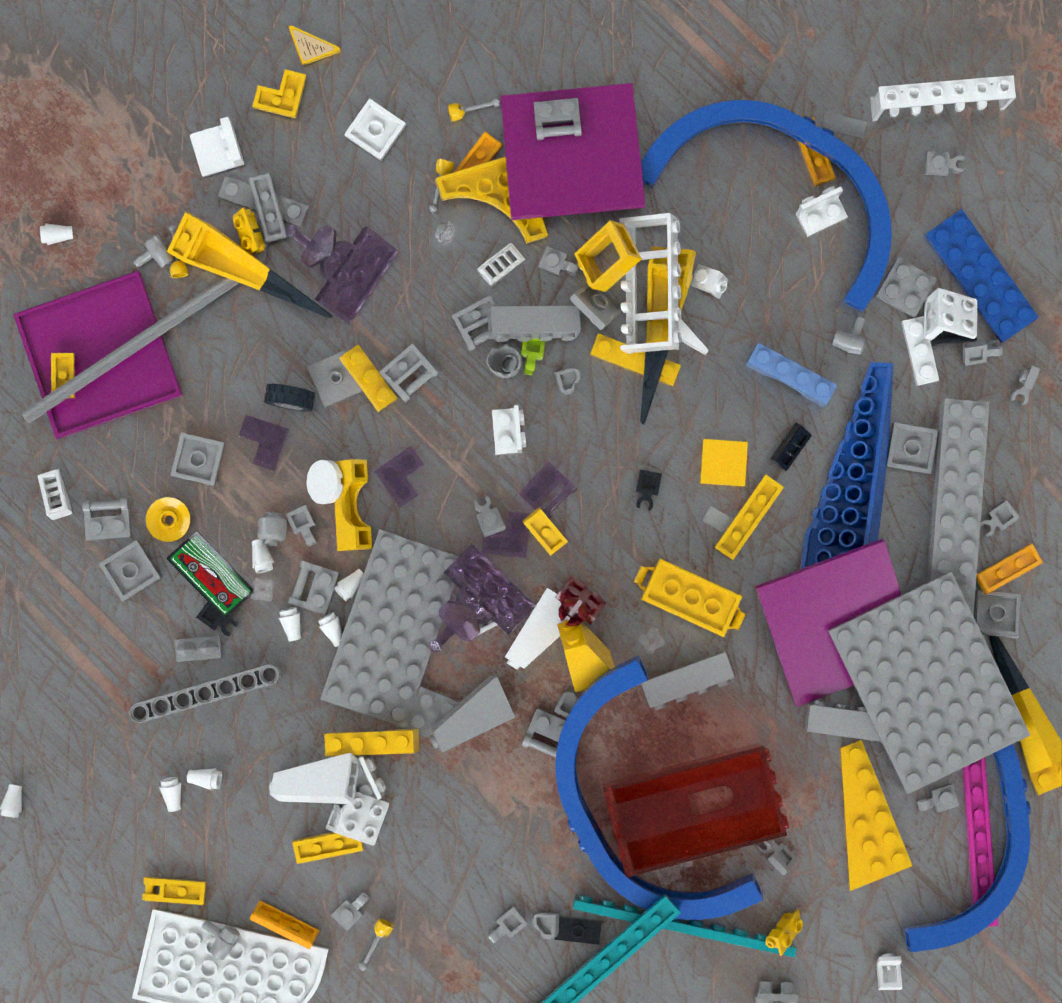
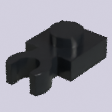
(648, 485)
(213, 619)

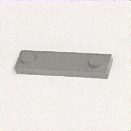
(241, 194)

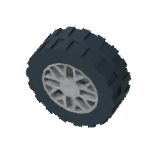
(289, 397)

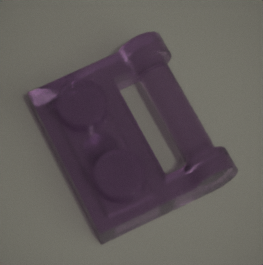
(542, 485)

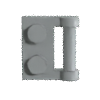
(554, 113)
(473, 318)
(403, 367)
(109, 526)
(321, 588)
(546, 725)

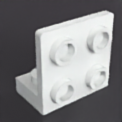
(217, 148)
(821, 212)
(949, 313)
(507, 430)
(367, 780)
(358, 820)

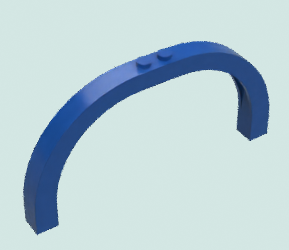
(817, 139)
(1009, 877)
(693, 905)

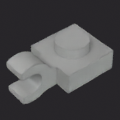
(555, 261)
(978, 351)
(1027, 381)
(301, 522)
(941, 798)
(779, 856)
(348, 912)
(510, 923)

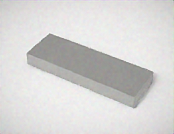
(268, 207)

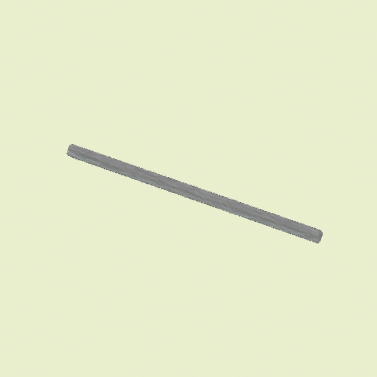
(128, 349)

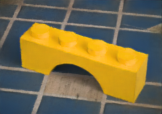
(350, 529)
(372, 743)

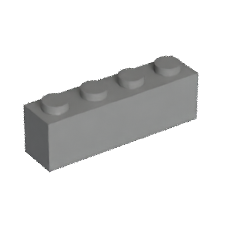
(533, 322)
(686, 680)
(839, 721)

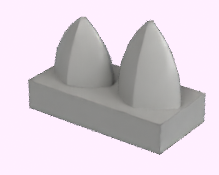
(198, 648)

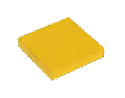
(723, 462)

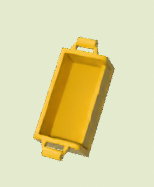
(691, 597)

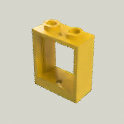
(628, 253)

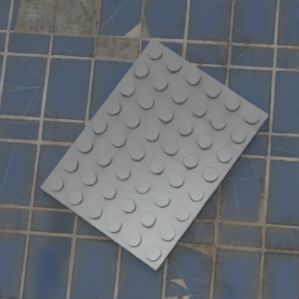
(929, 682)

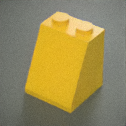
(584, 654)

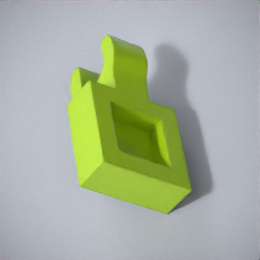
(532, 351)

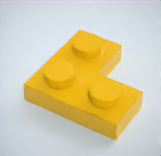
(286, 99)

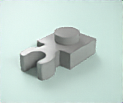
(939, 163)
(1001, 517)
(489, 519)

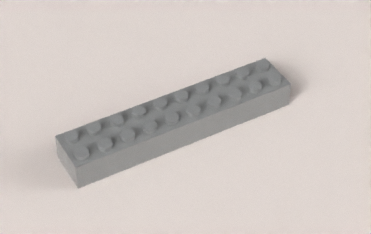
(958, 493)

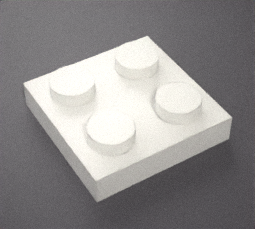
(375, 129)

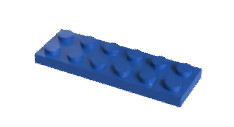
(981, 276)

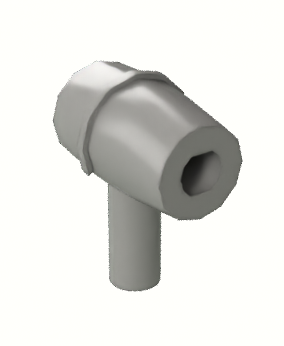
(156, 249)
(851, 341)
(224, 941)

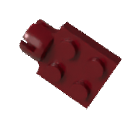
(578, 603)

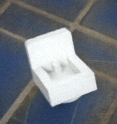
(709, 281)
(889, 972)

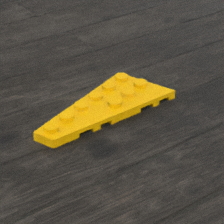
(870, 830)

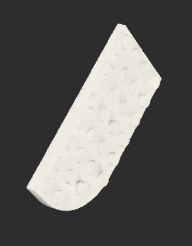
(259, 968)

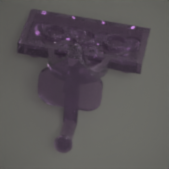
(354, 267)
(481, 597)

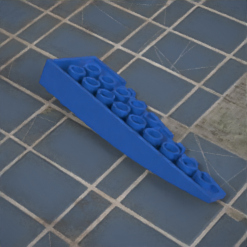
(854, 492)

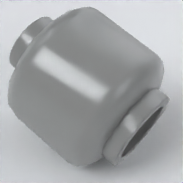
(272, 528)

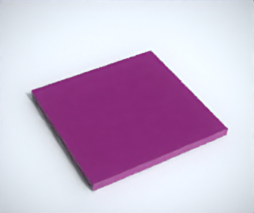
(572, 171)
(91, 327)
(816, 599)

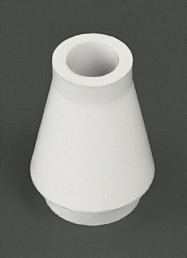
(55, 233)
(261, 557)
(349, 585)
(291, 623)
(331, 628)
(206, 778)
(171, 792)
(12, 802)

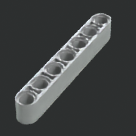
(195, 697)

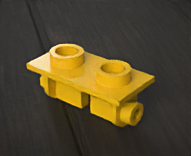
(245, 223)
(788, 928)

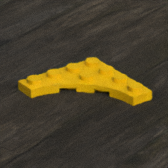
(490, 185)

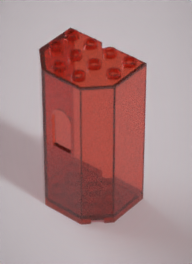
(656, 820)

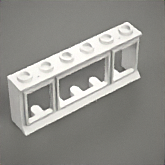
(943, 92)
(674, 290)

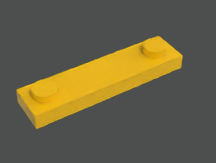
(610, 351)
(748, 517)

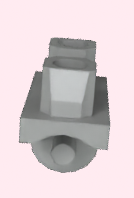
(765, 993)

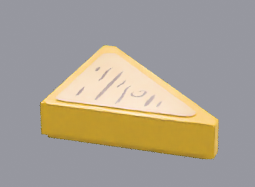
(311, 47)

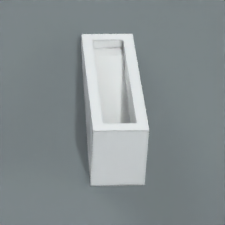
(691, 339)

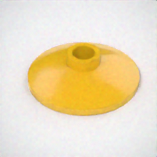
(157, 516)

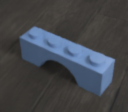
(792, 374)

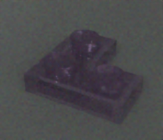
(270, 440)
(394, 475)
(511, 543)

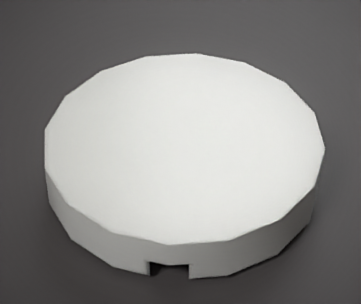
(324, 482)

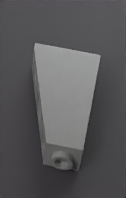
(475, 714)

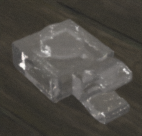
(671, 873)

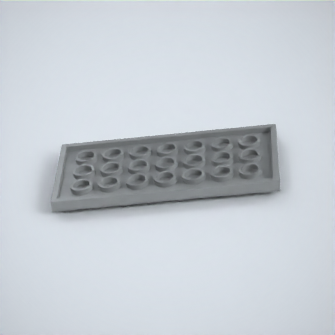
(390, 629)

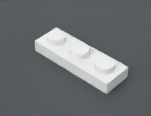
(920, 352)

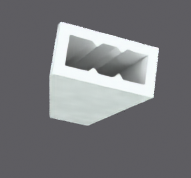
(537, 632)
(318, 782)

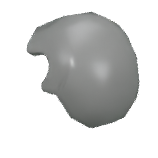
(504, 361)

